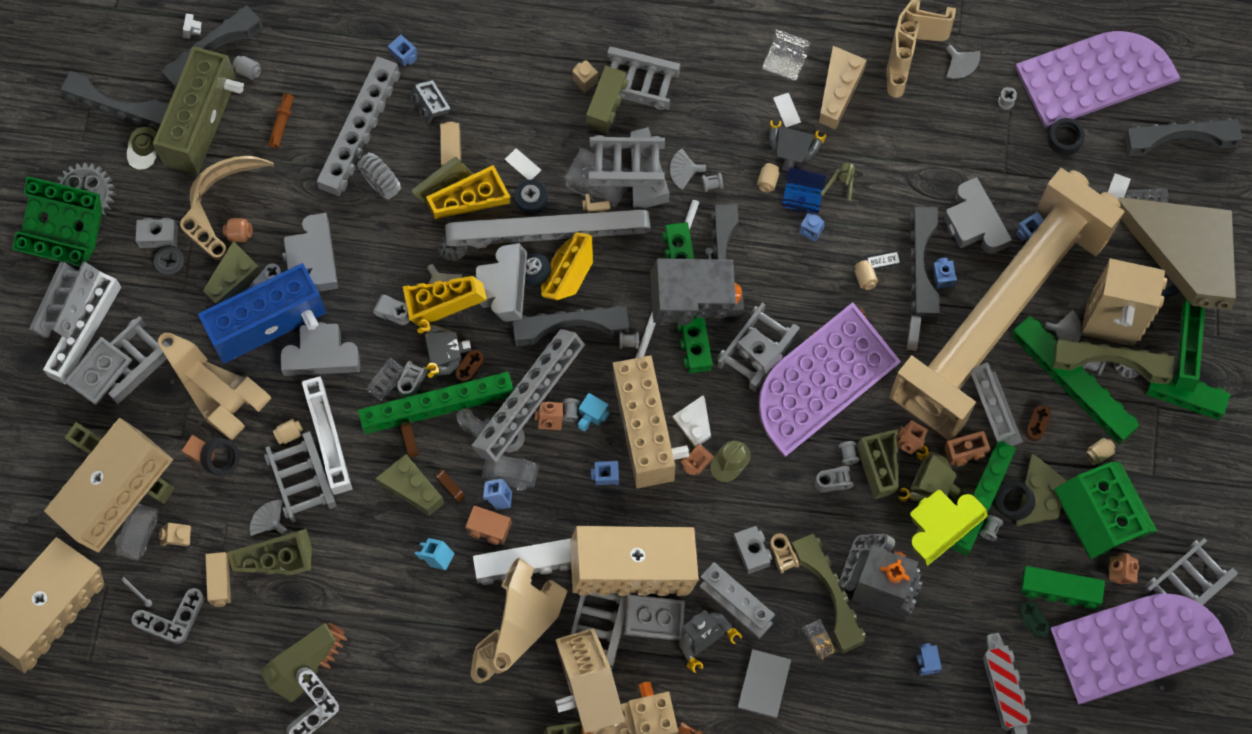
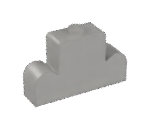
(976, 219)
(314, 251)
(505, 282)
(320, 353)

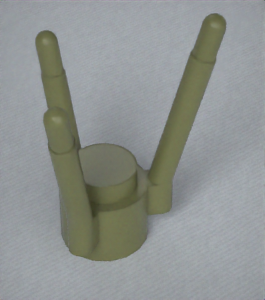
(846, 175)

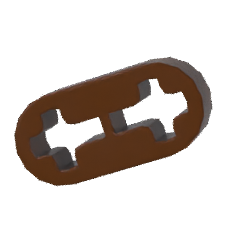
(473, 369)
(1034, 421)
(409, 439)
(449, 485)

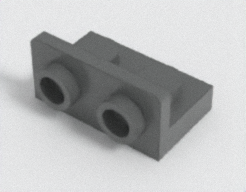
(428, 101)

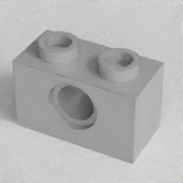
(166, 237)
(754, 342)
(752, 561)

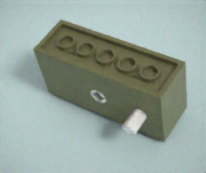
(195, 110)

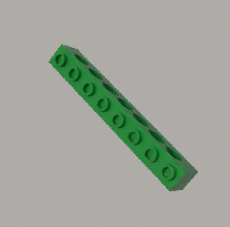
(703, 361)
(436, 403)

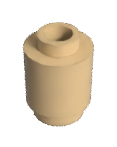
(768, 177)
(865, 275)
(288, 431)
(1100, 451)

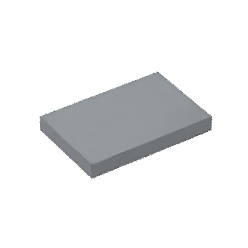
(98, 371)
(654, 617)
(764, 684)

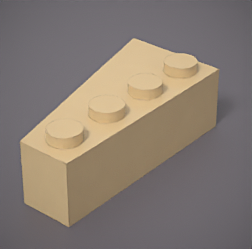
(841, 82)

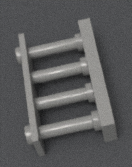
(652, 66)
(627, 179)
(64, 300)
(788, 335)
(146, 364)
(996, 405)
(319, 480)
(1208, 588)
(736, 600)
(616, 617)

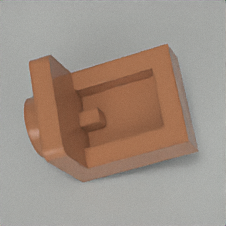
(697, 460)

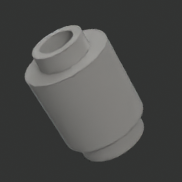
(246, 67)

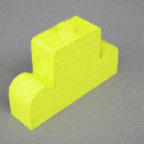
(943, 523)

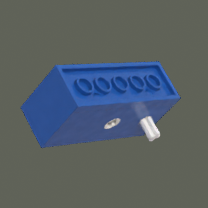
(263, 313)

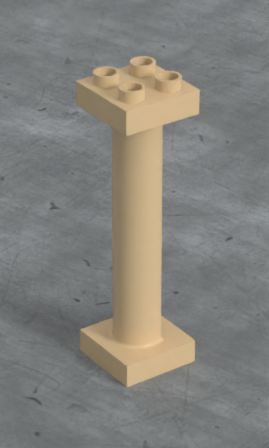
(1070, 216)

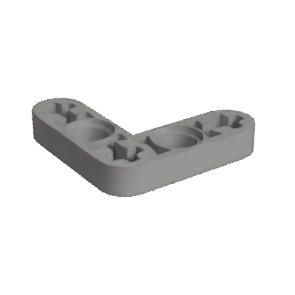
(858, 556)
(177, 623)
(318, 709)

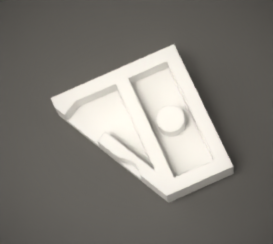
(694, 421)

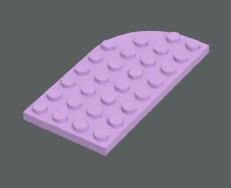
(1094, 74)
(822, 378)
(1138, 644)

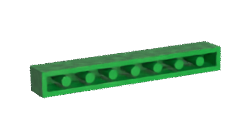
(1076, 383)

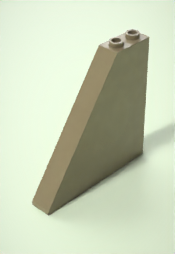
(1190, 246)

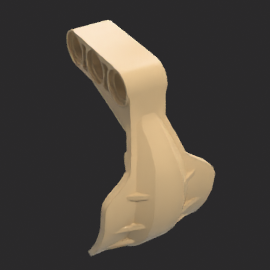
(200, 186)

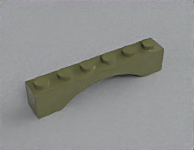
(1153, 367)
(88, 441)
(810, 556)

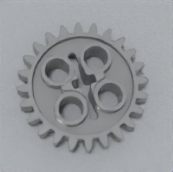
(92, 174)

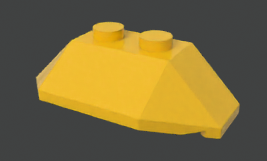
(569, 267)

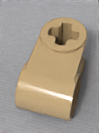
(784, 557)

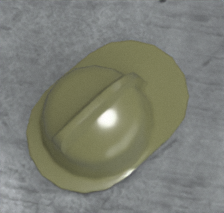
(140, 148)
(730, 461)

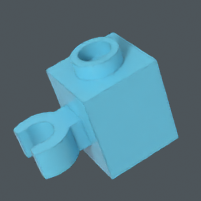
(593, 411)
(436, 554)

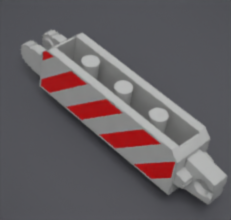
(1005, 686)

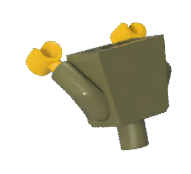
(932, 475)

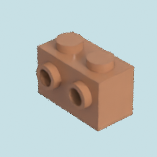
(967, 448)
(488, 525)

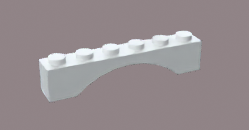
(327, 435)

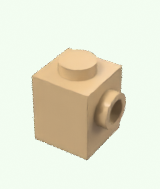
(585, 76)

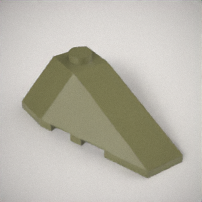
(280, 555)
(308, 652)

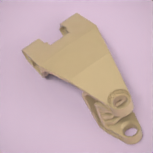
(913, 25)
(211, 387)
(525, 619)

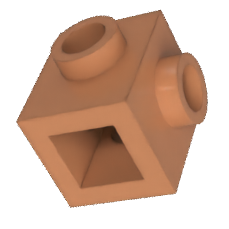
(549, 415)
(911, 437)
(1123, 569)

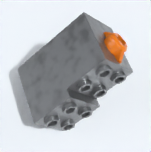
(692, 289)
(888, 583)

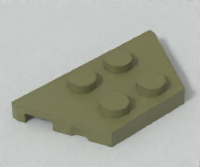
(1041, 481)

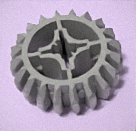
(378, 175)

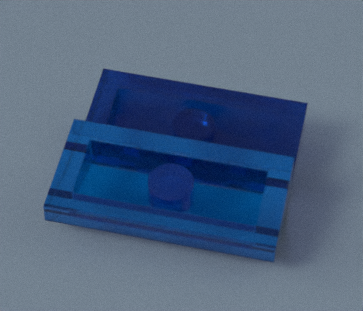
(803, 190)

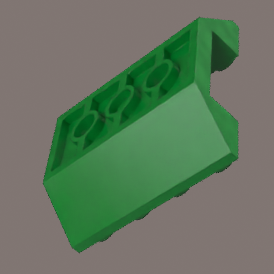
(58, 236)
(1096, 512)

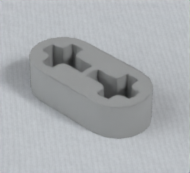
(913, 335)

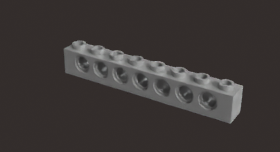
(381, 69)
(528, 395)

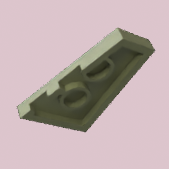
(447, 175)

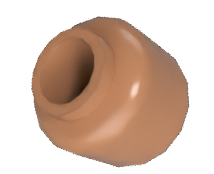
(237, 230)

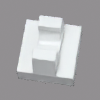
(191, 27)

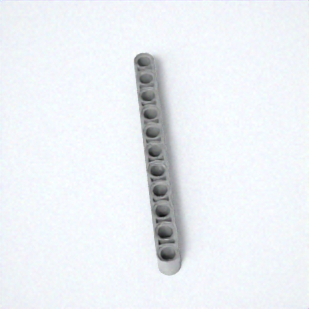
(547, 227)

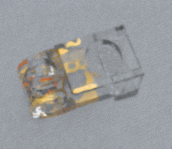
(471, 423)
(819, 639)

